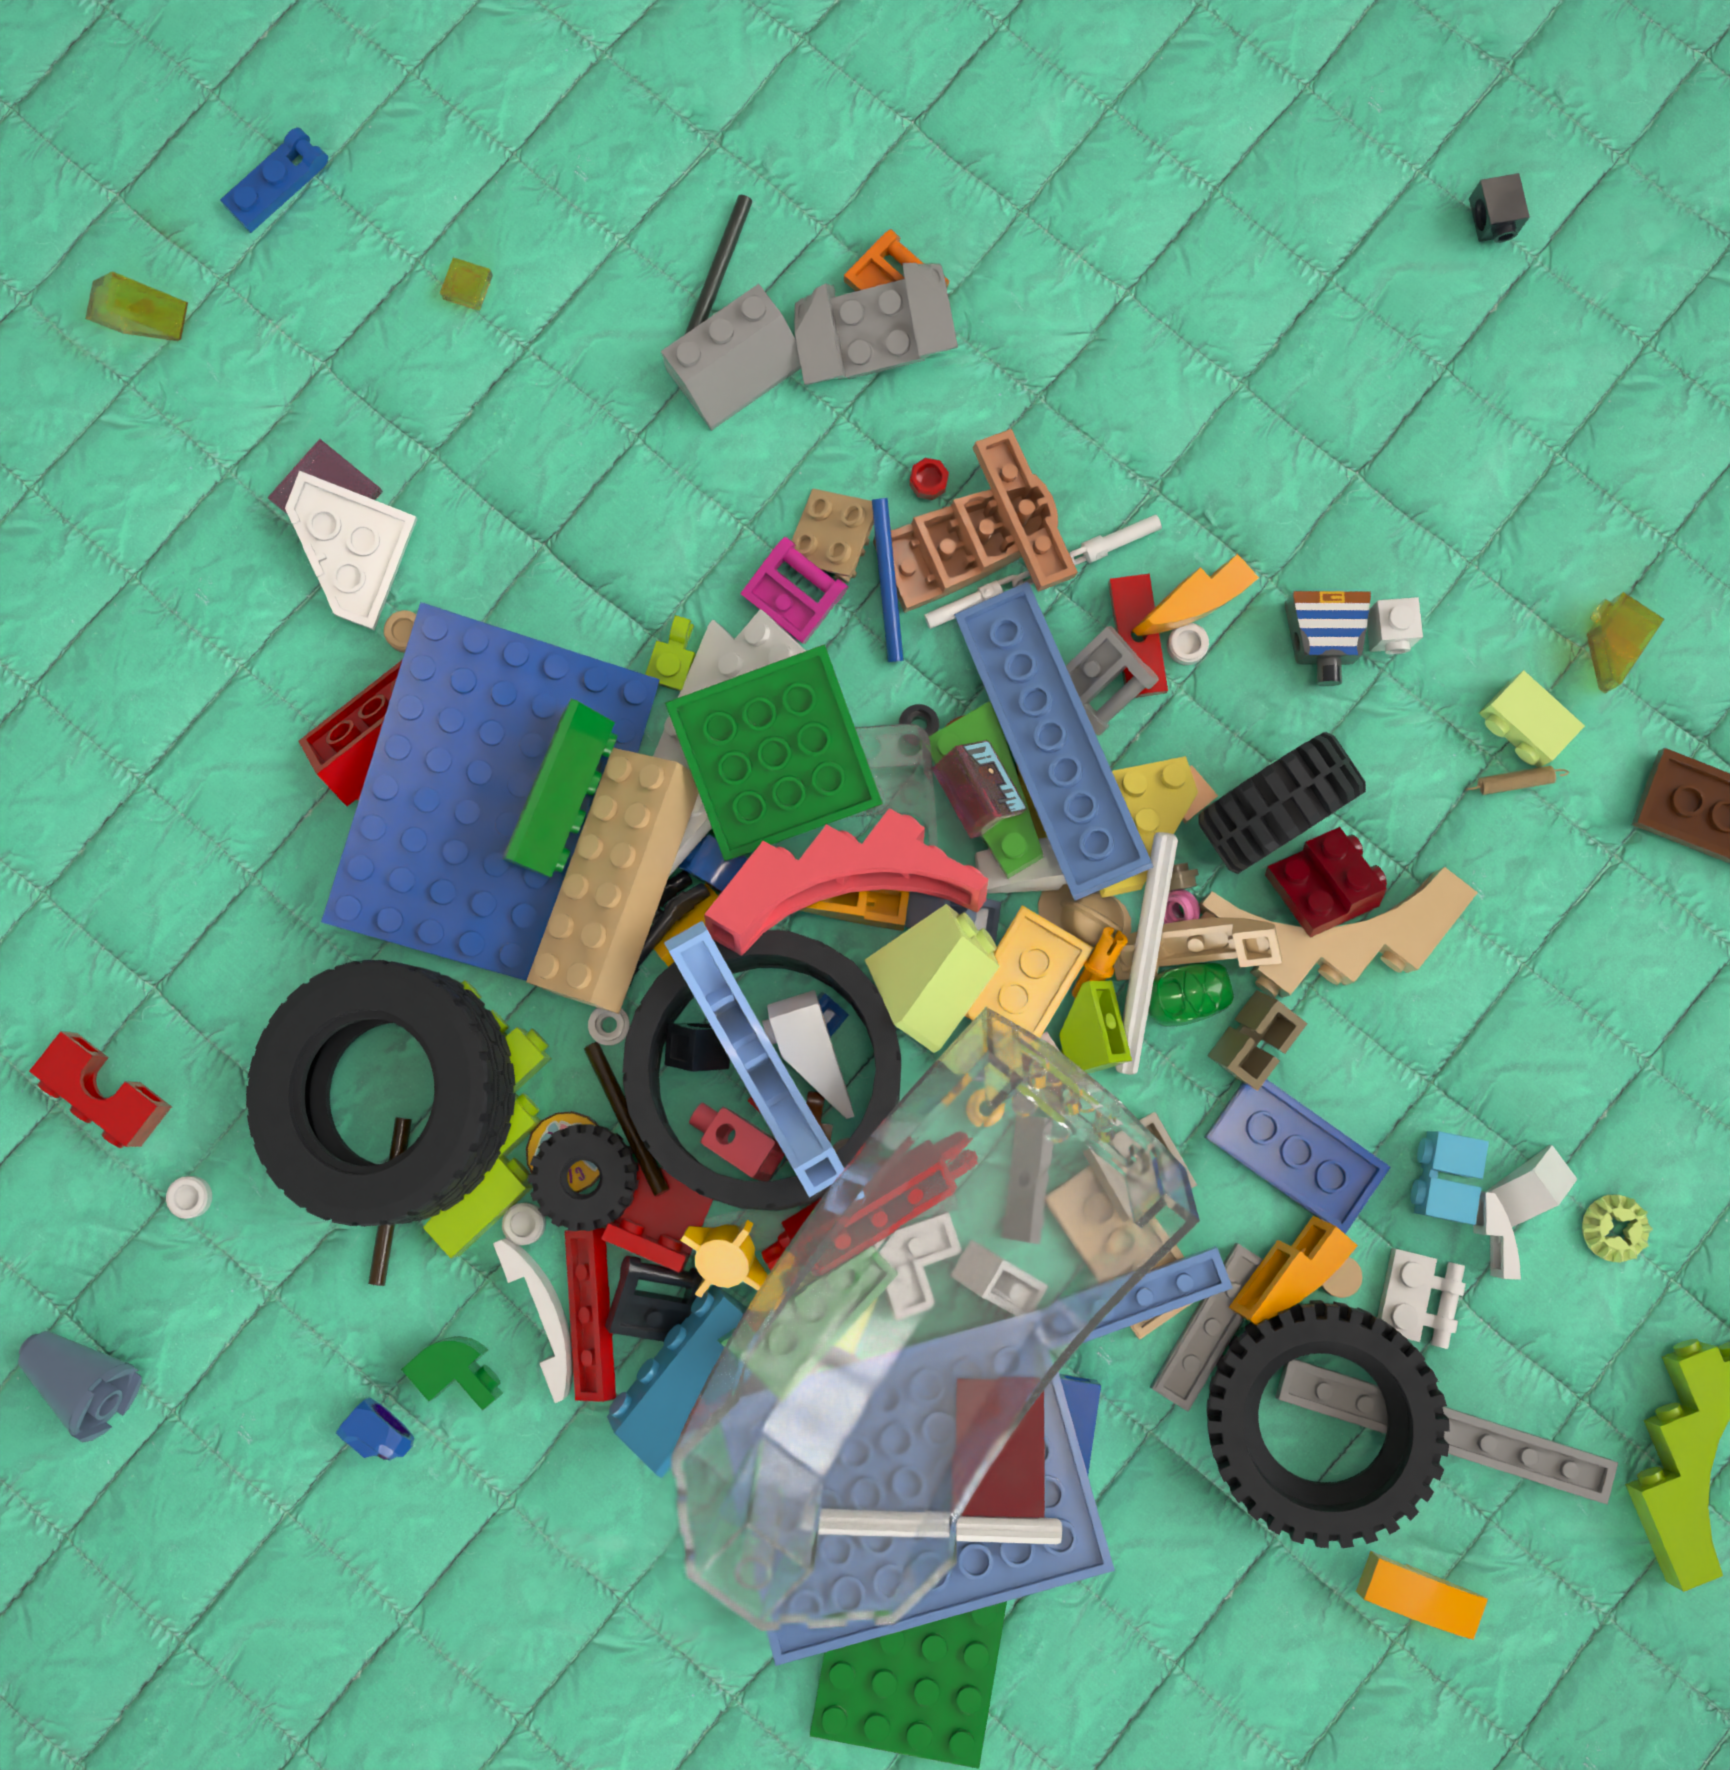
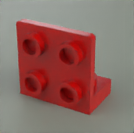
(656, 1224)

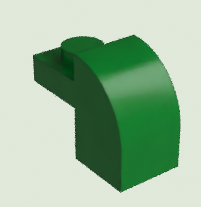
(454, 1360)

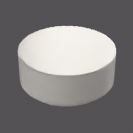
(1188, 644)
(189, 1197)
(523, 1224)

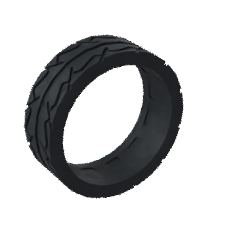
(668, 999)

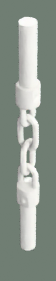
(1092, 549)

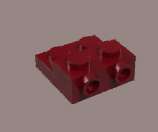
(1328, 882)

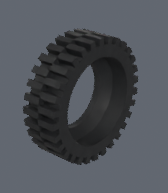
(1350, 1506)

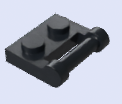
(649, 1313)

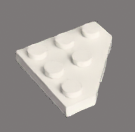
(350, 545)

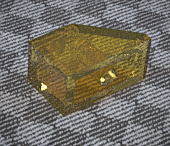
(135, 308)
(1619, 637)

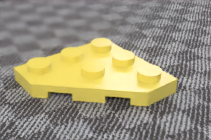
(1157, 800)

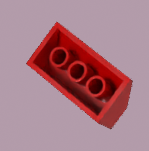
(345, 741)

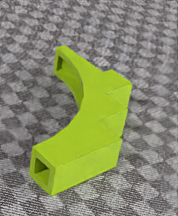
(507, 1180)
(1686, 1438)

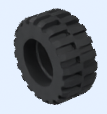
(1281, 802)

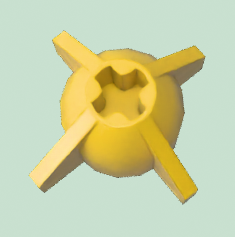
(725, 1256)

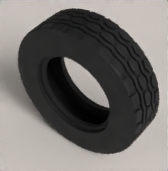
(294, 1076)

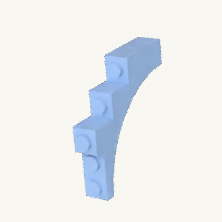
(755, 1059)

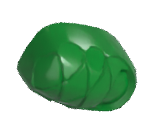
(1190, 994)

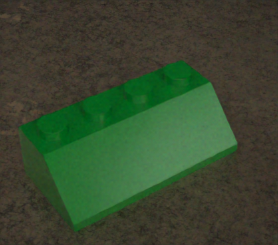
(559, 790)

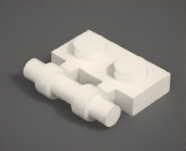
(1408, 1293)

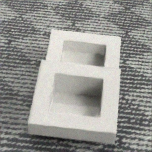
(1503, 1248)

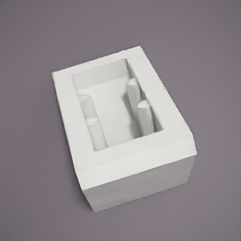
(1534, 1186)

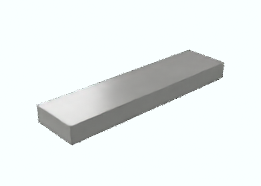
(1205, 1335)

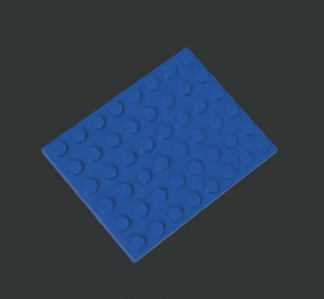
(452, 782)

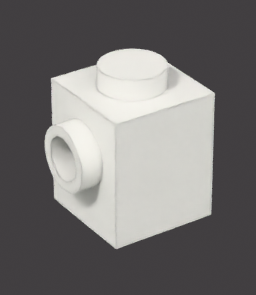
(1394, 625)

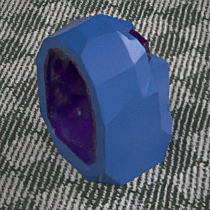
(375, 1432)

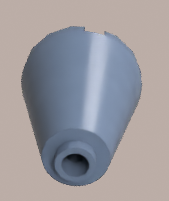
(79, 1382)

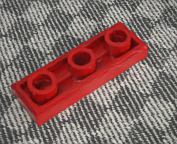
(1131, 603)

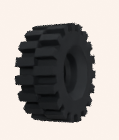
(616, 1181)

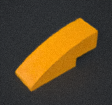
(1198, 597)
(872, 908)
(1293, 1271)
(1421, 1596)

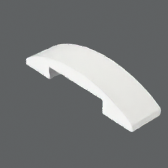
(559, 1367)

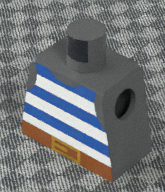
(1328, 630)

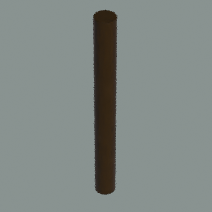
(619, 1105)
(385, 1232)

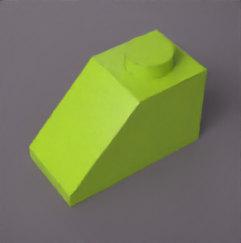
(1094, 1029)

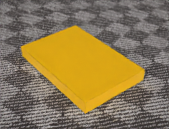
(1034, 972)

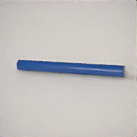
(887, 579)

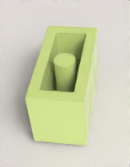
(1531, 720)

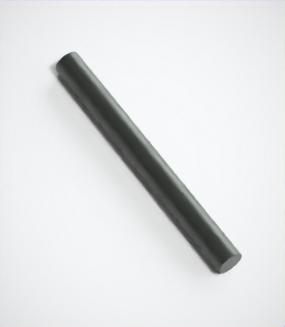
(720, 261)

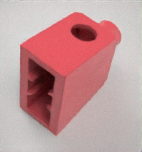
(751, 1149)

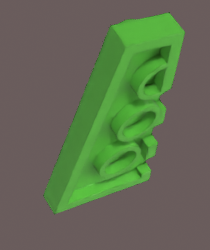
(1012, 839)

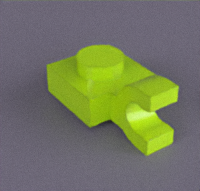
(672, 660)

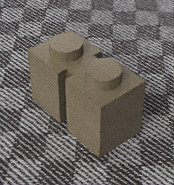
(1259, 1020)

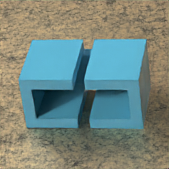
(1454, 1156)

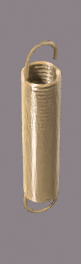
(1517, 780)

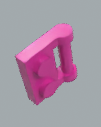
(787, 602)

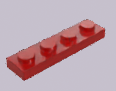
(588, 1314)

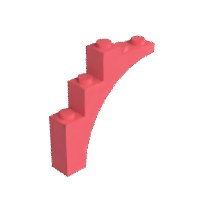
(835, 864)

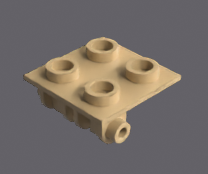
(834, 532)

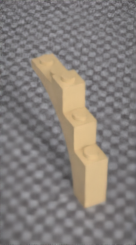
(1401, 934)

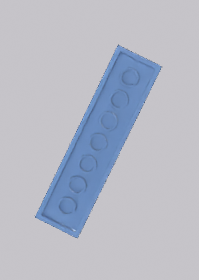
(1053, 742)

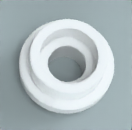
(599, 1035)

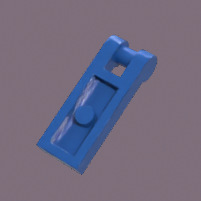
(274, 180)

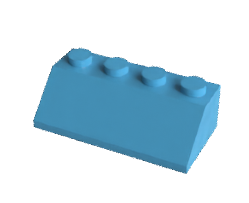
(667, 1387)

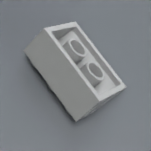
(733, 357)

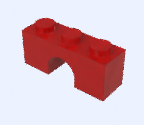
(71, 1070)

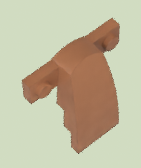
(983, 532)

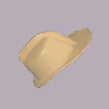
(1085, 916)

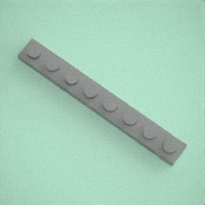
(1468, 1435)

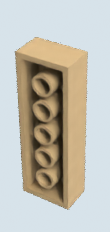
(615, 880)

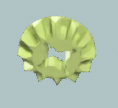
(1598, 1224)

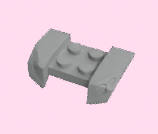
(874, 326)

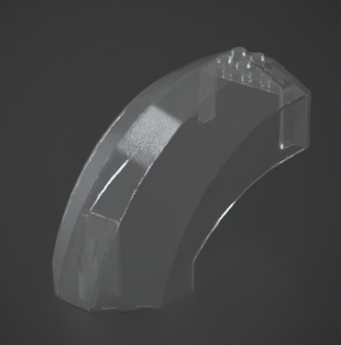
(917, 1331)

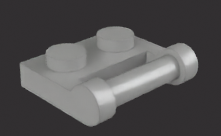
(1098, 666)

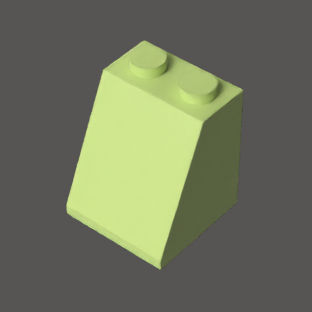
(934, 974)

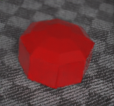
(929, 478)

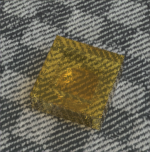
(466, 284)

